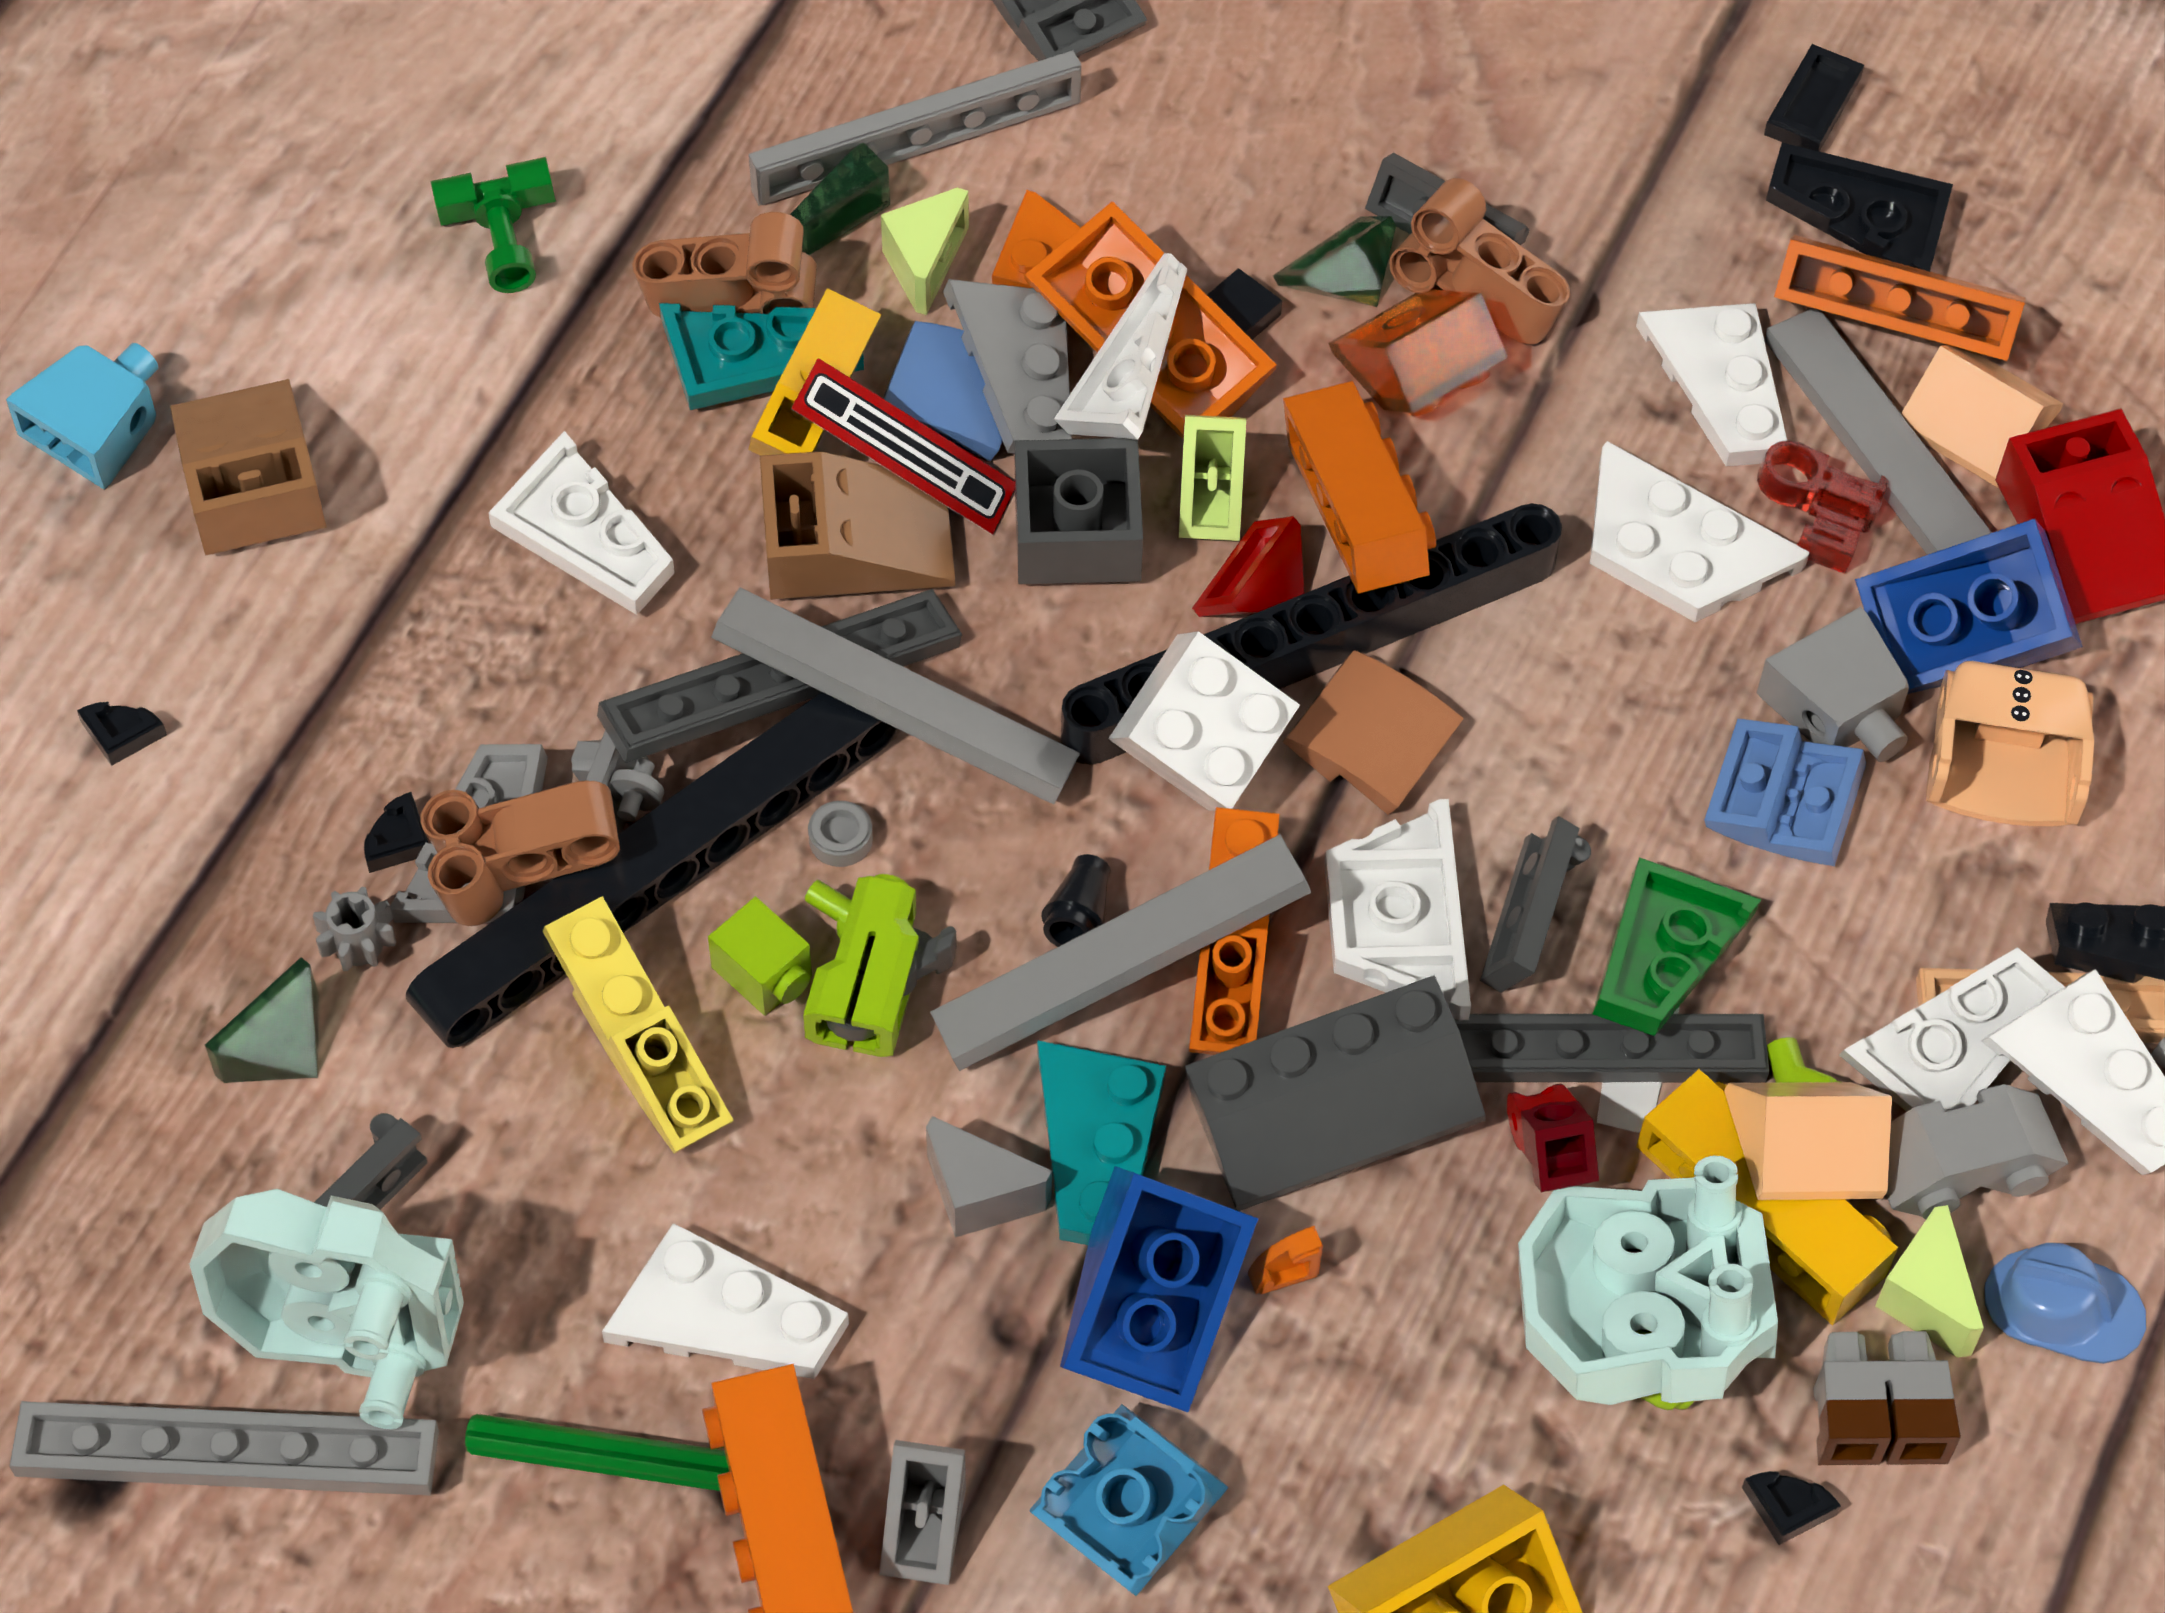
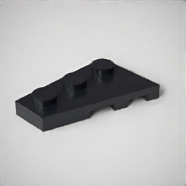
(2113, 939)

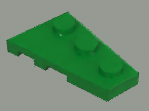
(1666, 943)

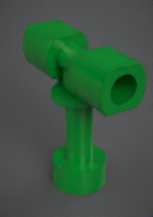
(498, 206)

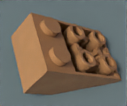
(247, 467)
(849, 528)

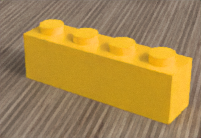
(1813, 1245)

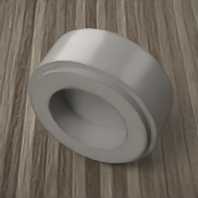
(840, 833)

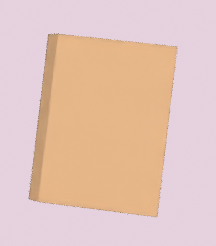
(1973, 408)
(1813, 1139)

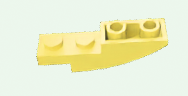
(636, 1027)

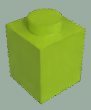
(761, 956)

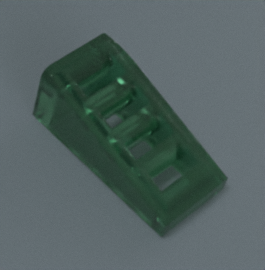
(844, 198)

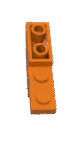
(1233, 966)

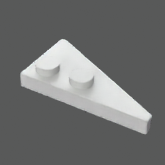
(1121, 379)

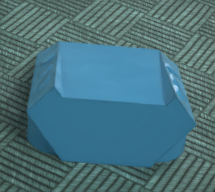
(1127, 1498)

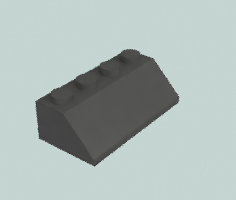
(1335, 1093)

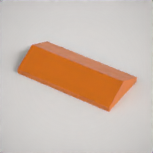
(1208, 358)

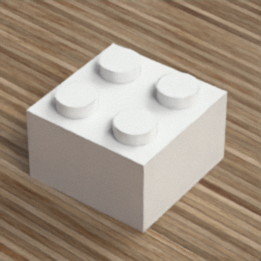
(1204, 721)

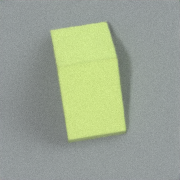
(923, 243)
(1212, 477)
(1933, 1289)

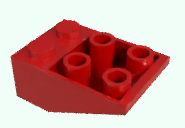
(2098, 507)

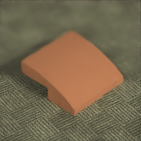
(1373, 730)

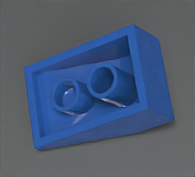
(1972, 602)
(1154, 1288)

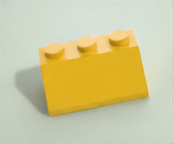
(1477, 1560)

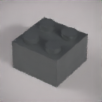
(1078, 511)

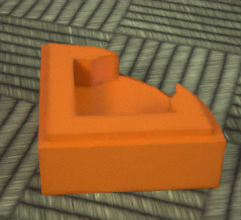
(1287, 1262)

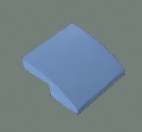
(944, 389)
(1785, 792)

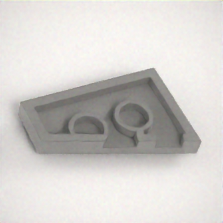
(1019, 354)
(492, 777)

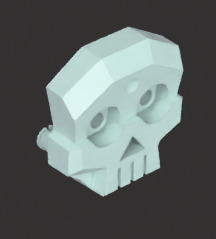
(1694, 1285)
(331, 1291)

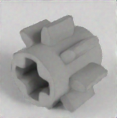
(349, 912)

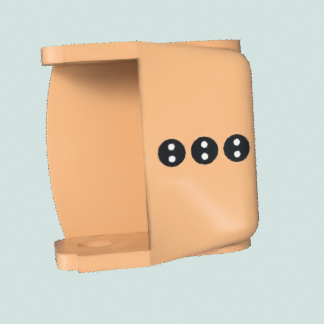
(2012, 745)

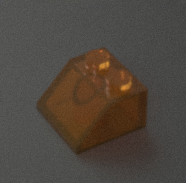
(1422, 350)

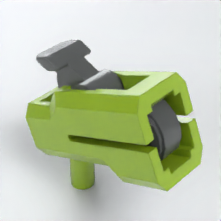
(876, 964)

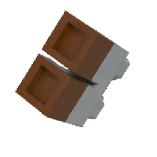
(1885, 1406)

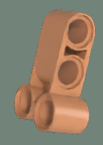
(1467, 254)
(738, 270)
(514, 843)

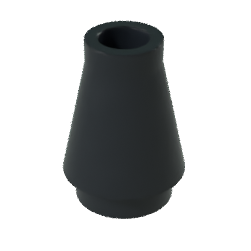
(1078, 901)

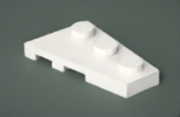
(1725, 374)
(579, 526)
(1938, 1046)
(2095, 1065)
(724, 1307)

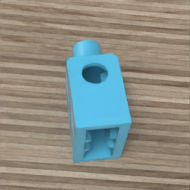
(88, 410)

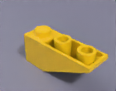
(836, 336)

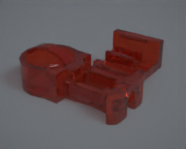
(1838, 496)

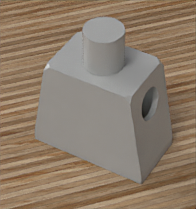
(1840, 687)

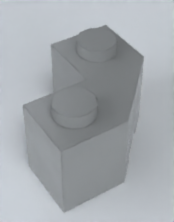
(1991, 1144)

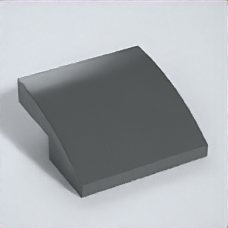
(1069, 25)

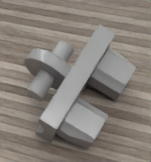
(629, 782)

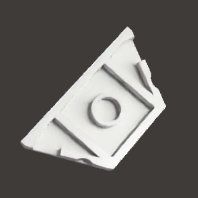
(1680, 541)
(1399, 908)

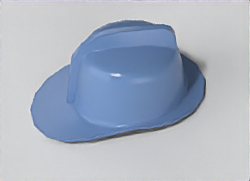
(2065, 1304)

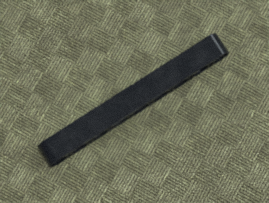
(1337, 614)
(655, 862)

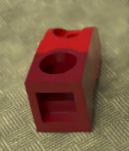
(1554, 1137)

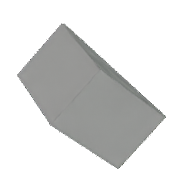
(983, 1181)
(923, 1512)

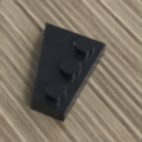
(1862, 204)

